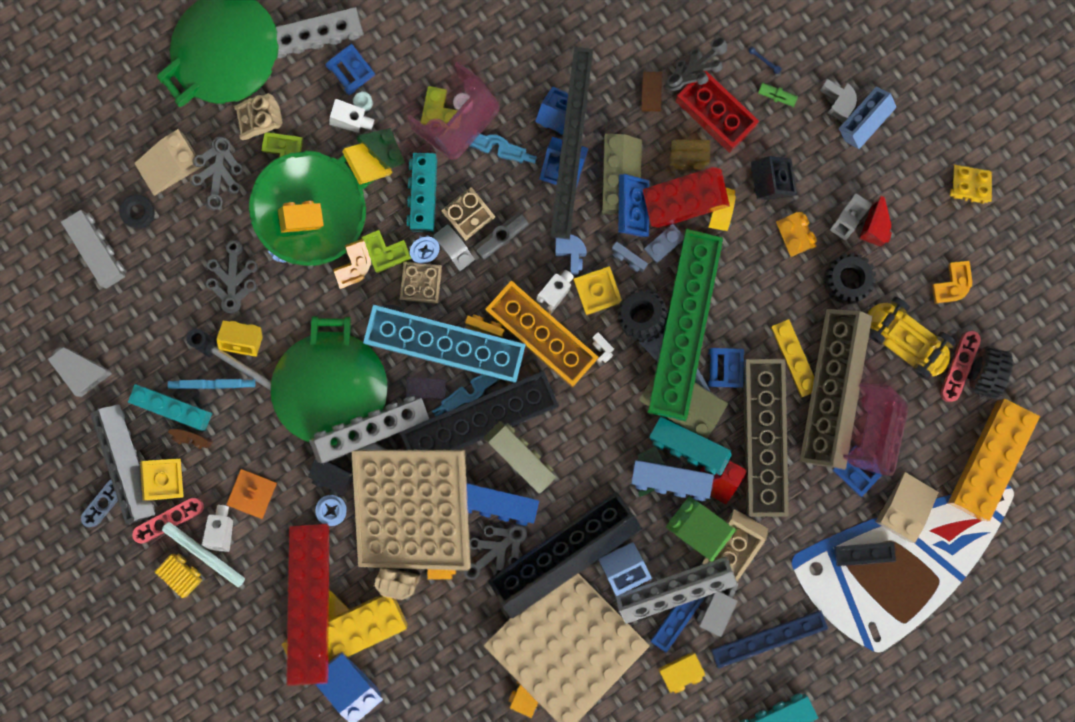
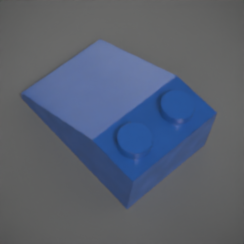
(349, 689)

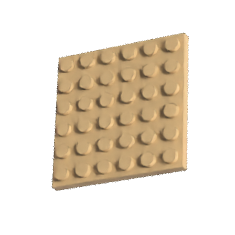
(411, 509)
(567, 649)

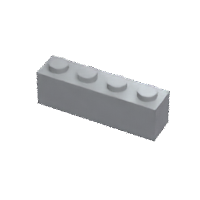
(94, 249)

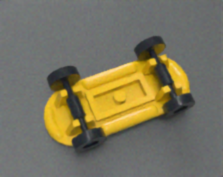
(910, 339)

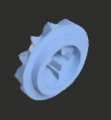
(428, 254)
(321, 510)

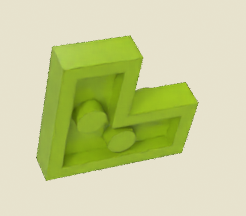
(434, 106)
(281, 144)
(382, 256)

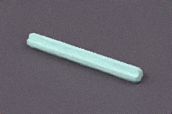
(203, 554)

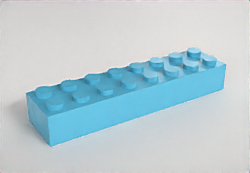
(444, 344)

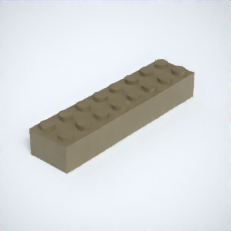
(836, 388)
(765, 438)

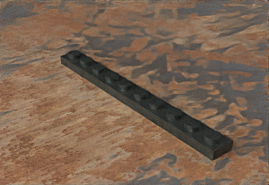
(571, 143)

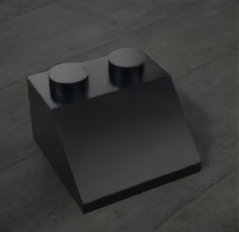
(773, 178)
(331, 476)

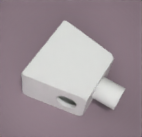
(342, 114)
(554, 291)
(218, 538)

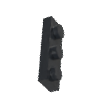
(865, 554)

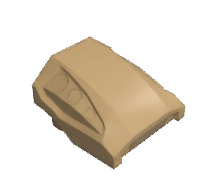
(258, 116)
(468, 213)
(396, 583)

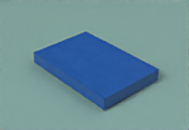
(632, 206)

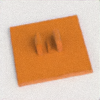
(251, 494)

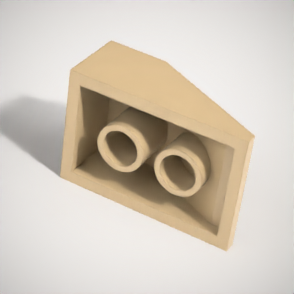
(167, 162)
(908, 508)
(743, 543)

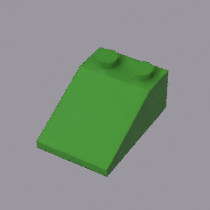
(700, 528)

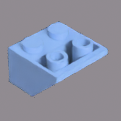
(624, 568)

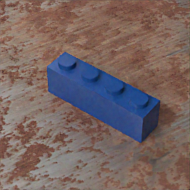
(501, 504)

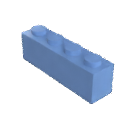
(672, 479)

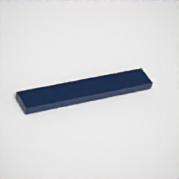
(769, 639)

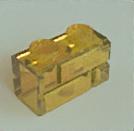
(689, 153)

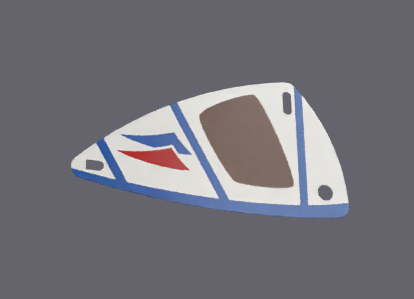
(899, 592)

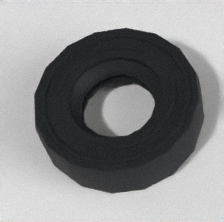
(131, 201)

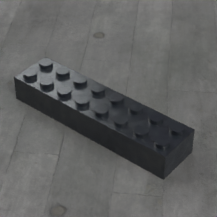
(473, 420)
(564, 555)

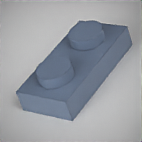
(664, 243)
(634, 261)

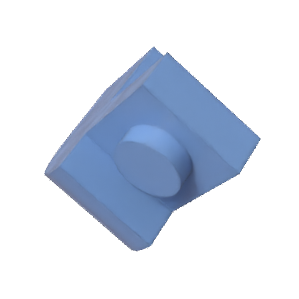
(573, 248)

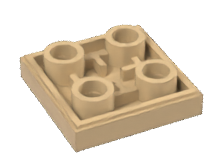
(421, 282)

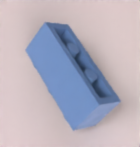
(867, 117)

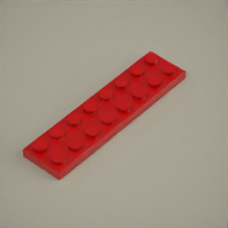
(308, 605)

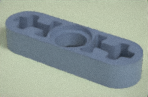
(95, 504)

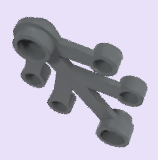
(679, 79)
(218, 171)
(232, 280)
(498, 548)

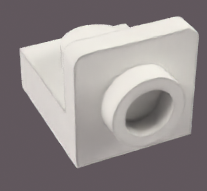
(601, 344)

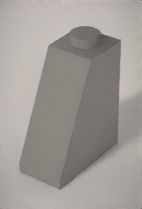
(78, 371)

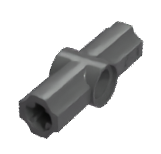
(510, 227)

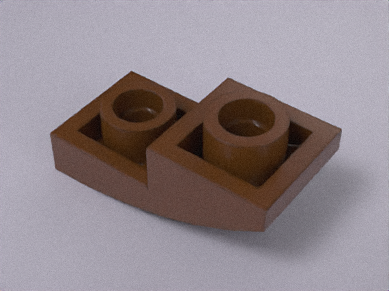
(652, 91)
(185, 436)

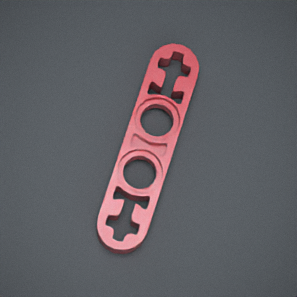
(964, 368)
(167, 517)

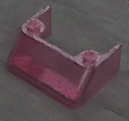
(466, 124)
(882, 430)

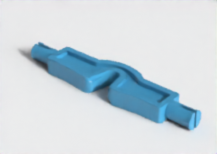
(505, 150)
(205, 384)
(461, 396)

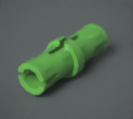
(778, 94)

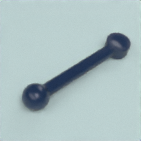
(776, 69)

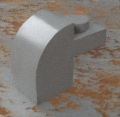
(844, 99)
(850, 216)
(454, 247)

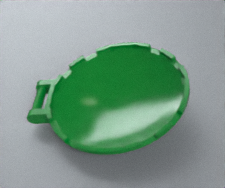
(221, 51)
(308, 178)
(327, 381)

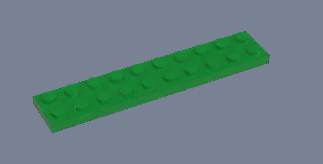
(685, 325)

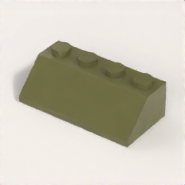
(620, 157)
(703, 411)

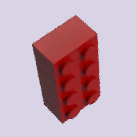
(717, 112)
(686, 197)

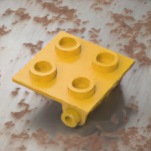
(972, 184)

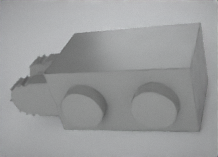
(717, 611)

